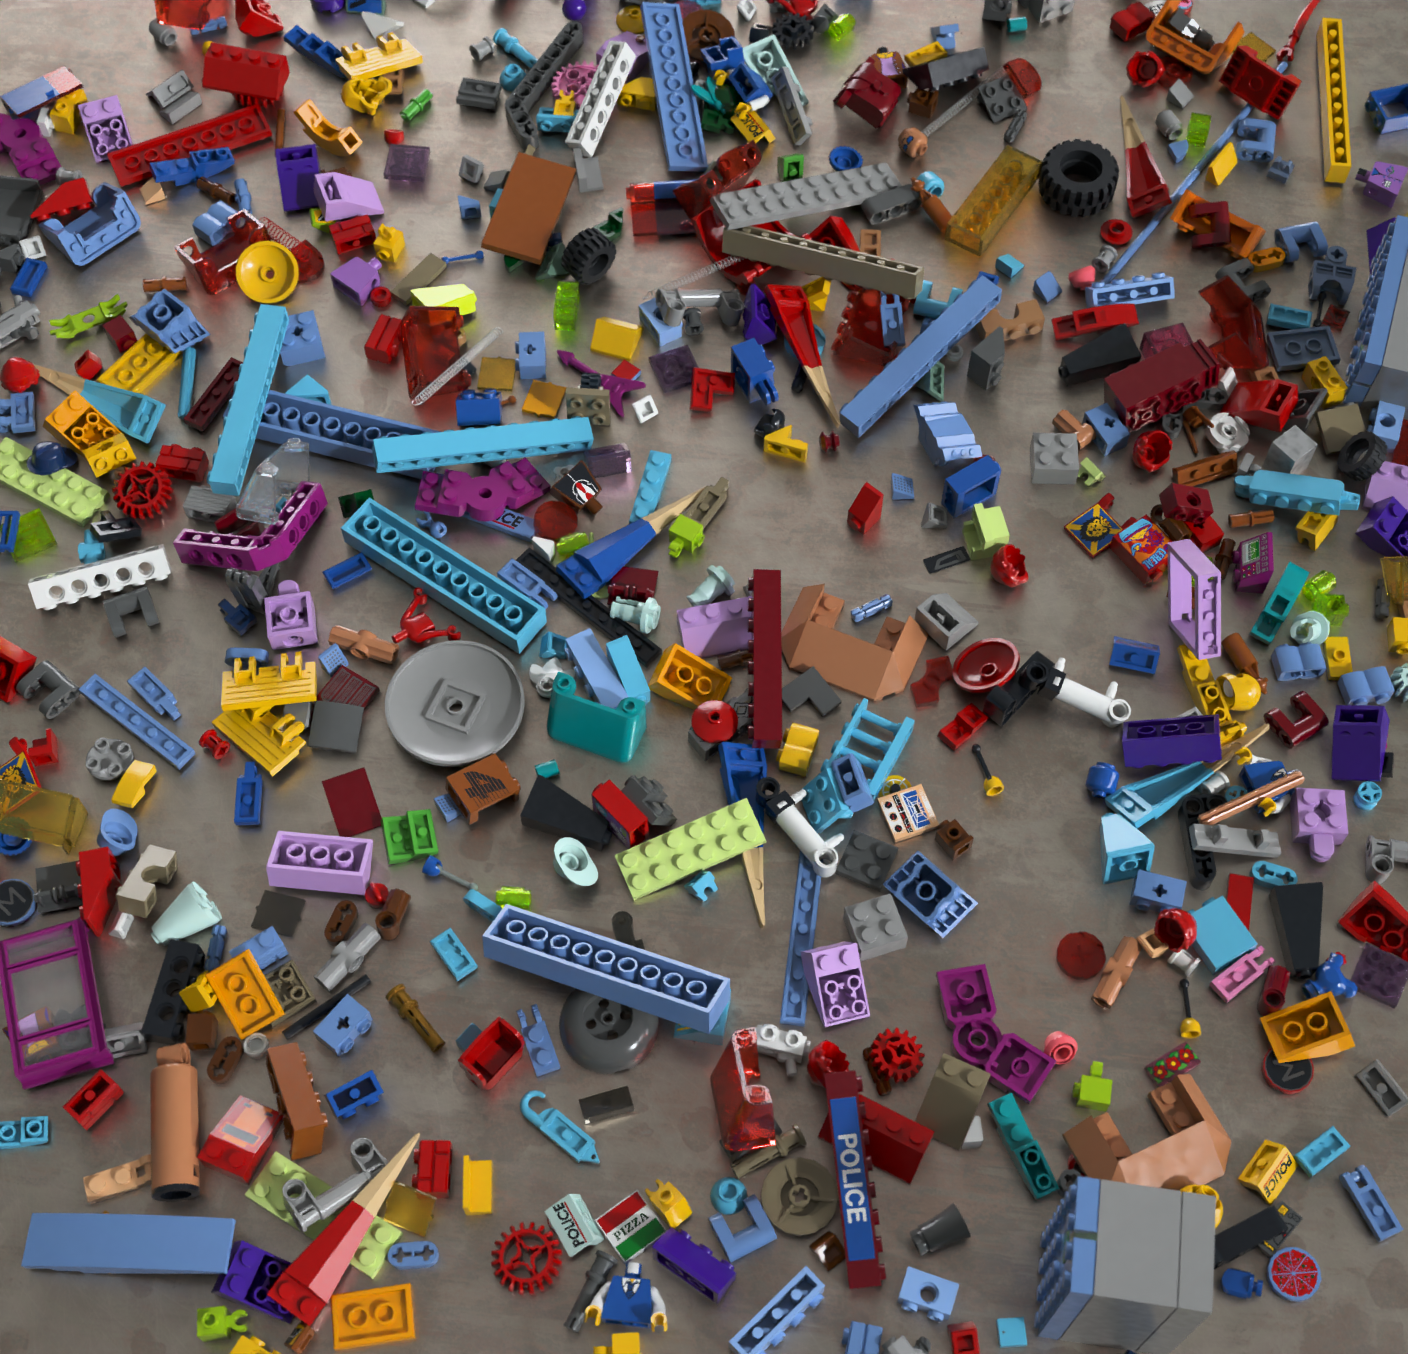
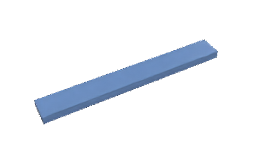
(801, 939)

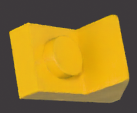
(817, 293)
(782, 444)
(199, 994)

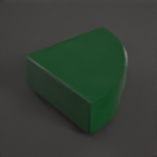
(512, 263)

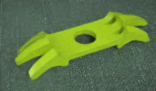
(74, 324)

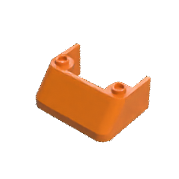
(1185, 51)
(1244, 234)

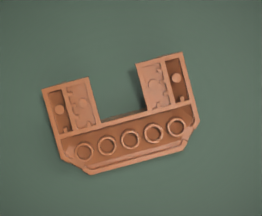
(844, 659)
(1190, 1156)

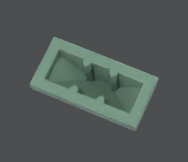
(552, 264)
(933, 381)

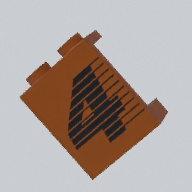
(481, 786)

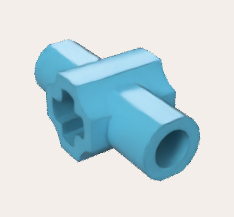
(90, 549)

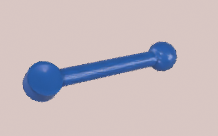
(479, 255)

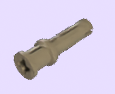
(759, 1157)

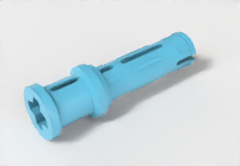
(512, 46)

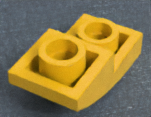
(132, 784)

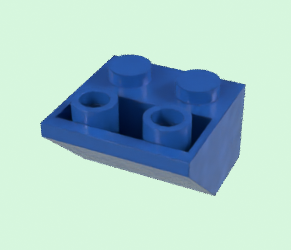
(479, 407)

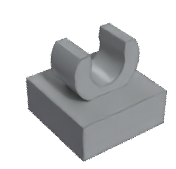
(471, 169)
(1247, 467)

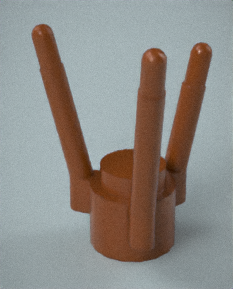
(1194, 418)

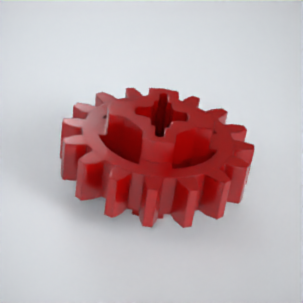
(890, 1044)

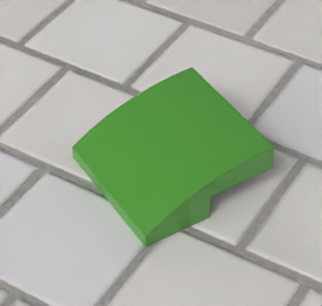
(409, 836)

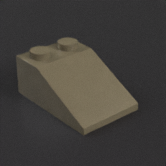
(952, 1100)

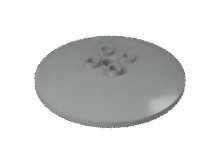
(448, 675)

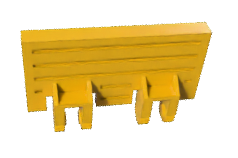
(373, 62)
(270, 686)
(262, 735)

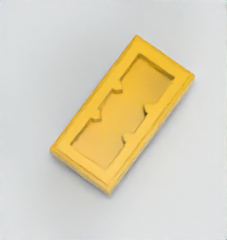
(925, 54)
(1337, 657)

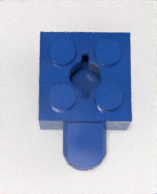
(753, 372)

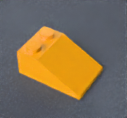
(687, 678)
(1308, 1029)

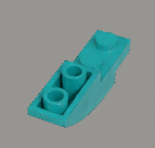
(1279, 603)
(1022, 1147)

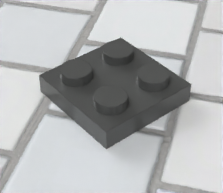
(866, 860)

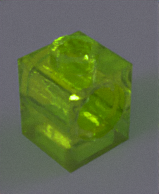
(1198, 129)
(1324, 602)

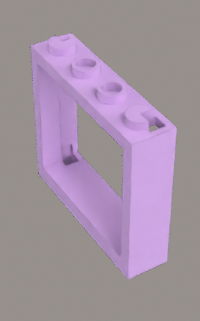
(1204, 634)

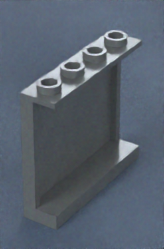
(17, 202)

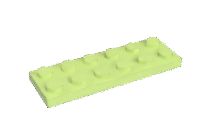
(59, 492)
(690, 848)
(267, 1193)

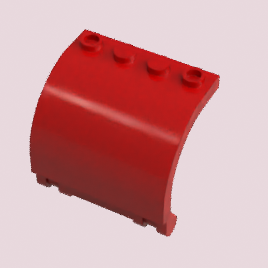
(710, 234)

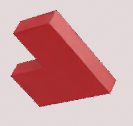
(707, 382)

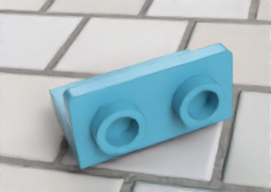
(558, 123)

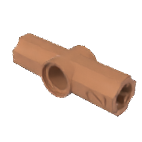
(364, 644)
(1116, 972)

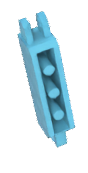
(1296, 492)

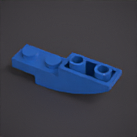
(189, 170)

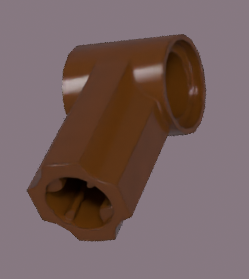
(1173, 528)
(392, 913)

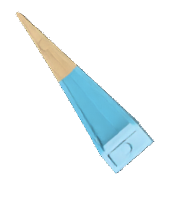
(125, 409)
(1157, 794)

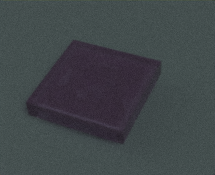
(407, 163)
(673, 368)
(1380, 975)

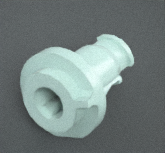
(713, 586)
(640, 613)
(1317, 632)

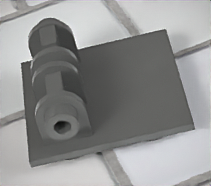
(1001, 98)
(57, 887)

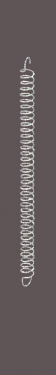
(959, 101)
(685, 279)
(457, 361)

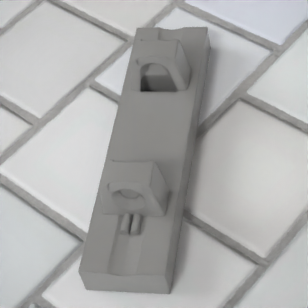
(791, 105)
(1234, 840)

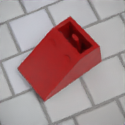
(67, 197)
(1263, 403)
(98, 886)

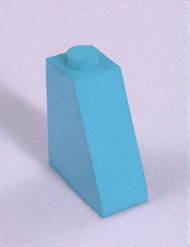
(627, 668)

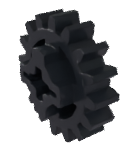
(793, 30)

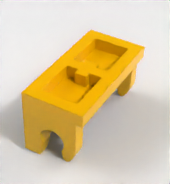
(1315, 528)

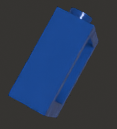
(1384, 97)
(971, 486)

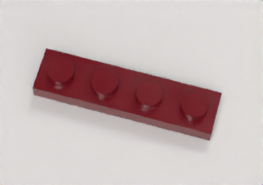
(214, 396)

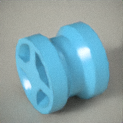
(1369, 790)

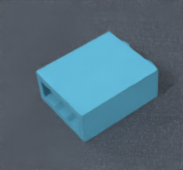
(1220, 935)

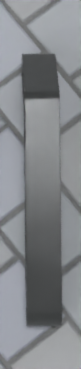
(538, 81)

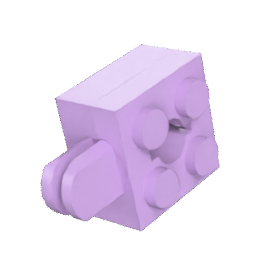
(290, 617)
(1319, 820)

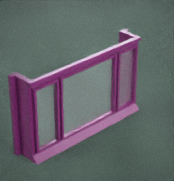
(52, 1004)

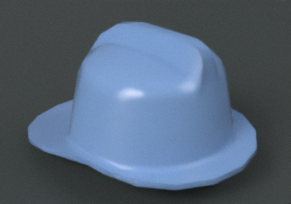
(117, 831)

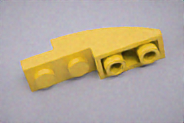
(1202, 687)

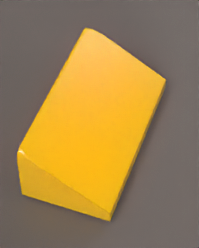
(1222, 165)

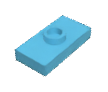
(1288, 317)
(453, 954)
(1321, 1151)

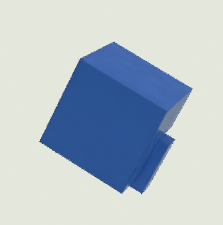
(723, 57)

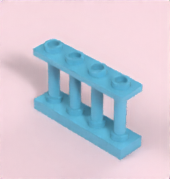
(891, 749)

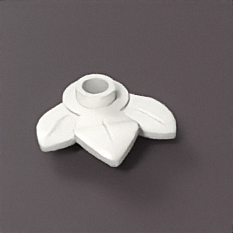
(545, 676)

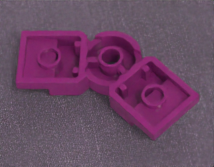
(28, 149)
(484, 495)
(969, 1011)

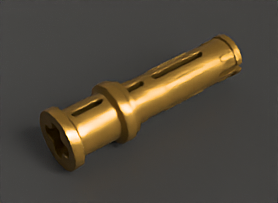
(410, 1007)

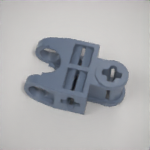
(1332, 275)

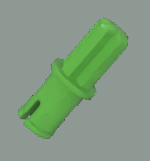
(416, 105)

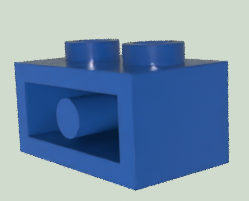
(353, 1094)

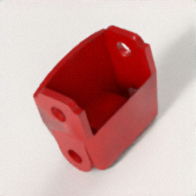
(492, 1054)

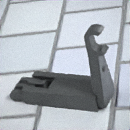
(252, 589)

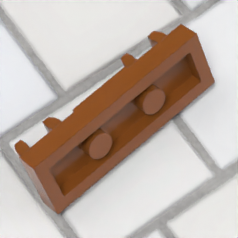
(1206, 469)

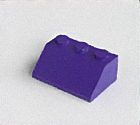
(694, 1264)

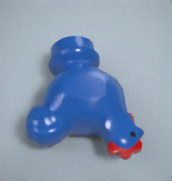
(1330, 978)

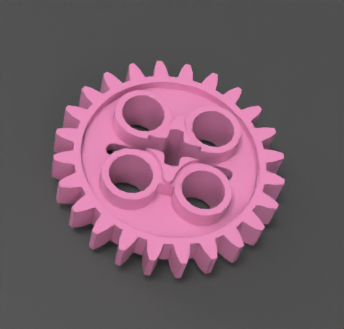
(574, 78)

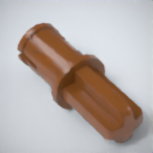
(1250, 518)

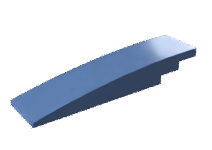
(128, 1243)

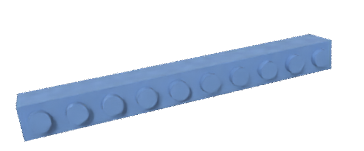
(919, 356)

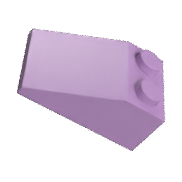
(638, 49)

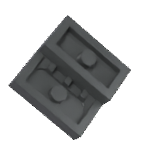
(335, 726)

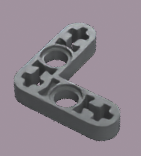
(1210, 404)

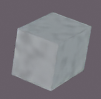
(1290, 452)

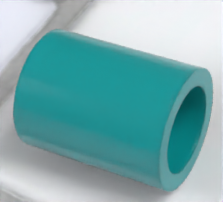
(1016, 24)
(547, 769)

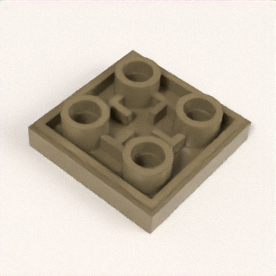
(1339, 426)
(289, 990)

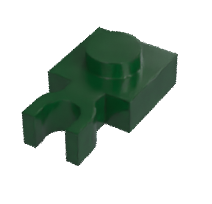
(714, 121)

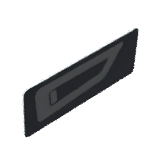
(946, 559)

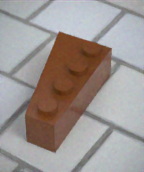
(296, 1100)

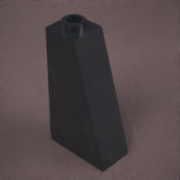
(1100, 357)
(561, 815)
(1298, 925)

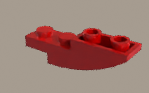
(1094, 319)

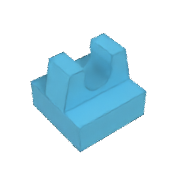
(699, 883)

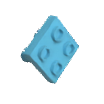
(824, 801)

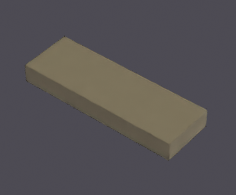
(418, 278)

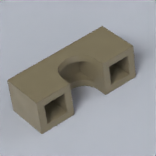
(137, 893)

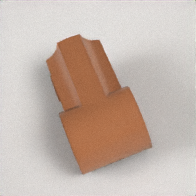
(1069, 424)

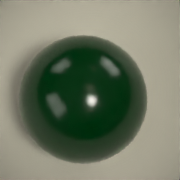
(728, 97)

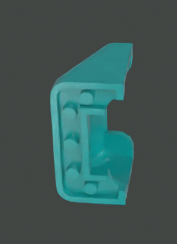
(595, 726)

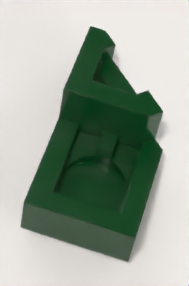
(612, 227)

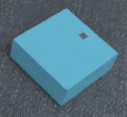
(1011, 1332)

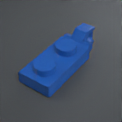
(248, 796)

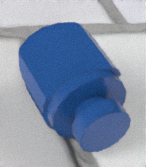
(1240, 1283)

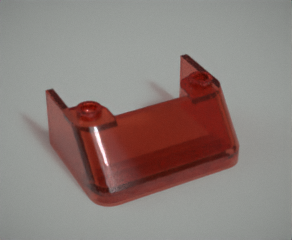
(1241, 326)

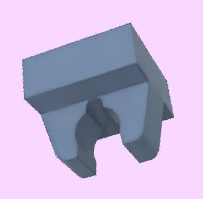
(1280, 170)

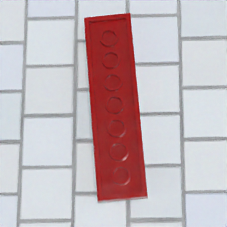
(227, 130)

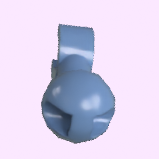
(437, 529)

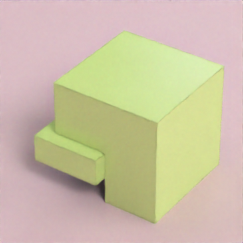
(985, 532)

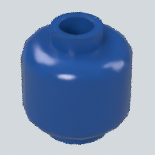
(1102, 779)

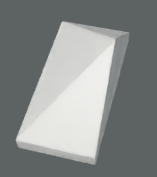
(380, 24)

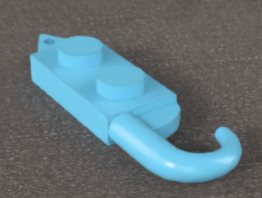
(560, 1130)

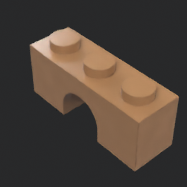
(1027, 320)

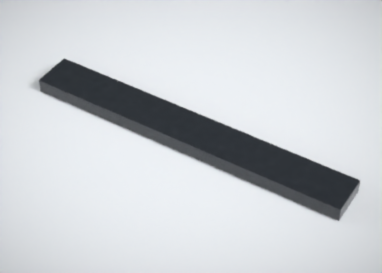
(590, 608)

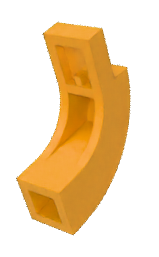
(326, 135)

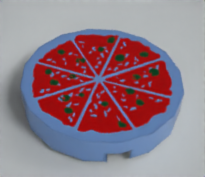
(1293, 1274)

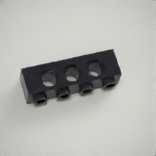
(177, 956)

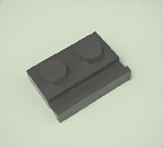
(478, 93)

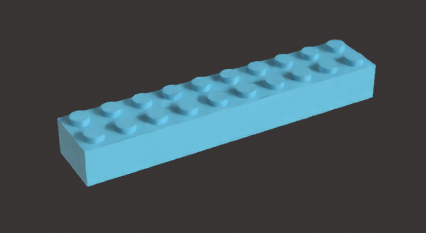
(444, 575)

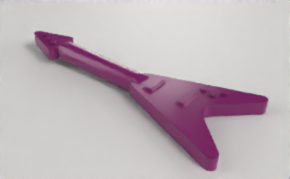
(615, 384)

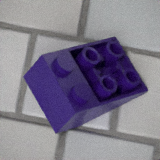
(296, 176)
(1386, 528)
(1359, 742)
(249, 1279)

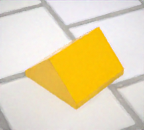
(615, 338)

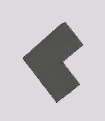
(812, 687)

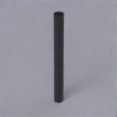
(325, 1007)

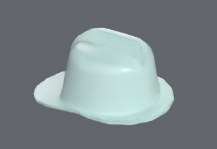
(574, 862)

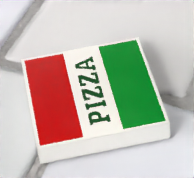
(630, 1226)

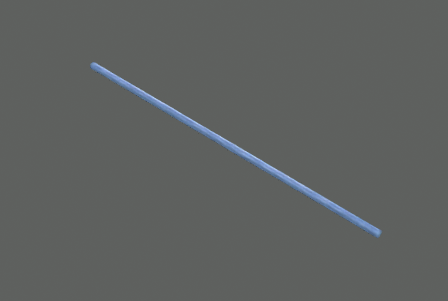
(1181, 189)

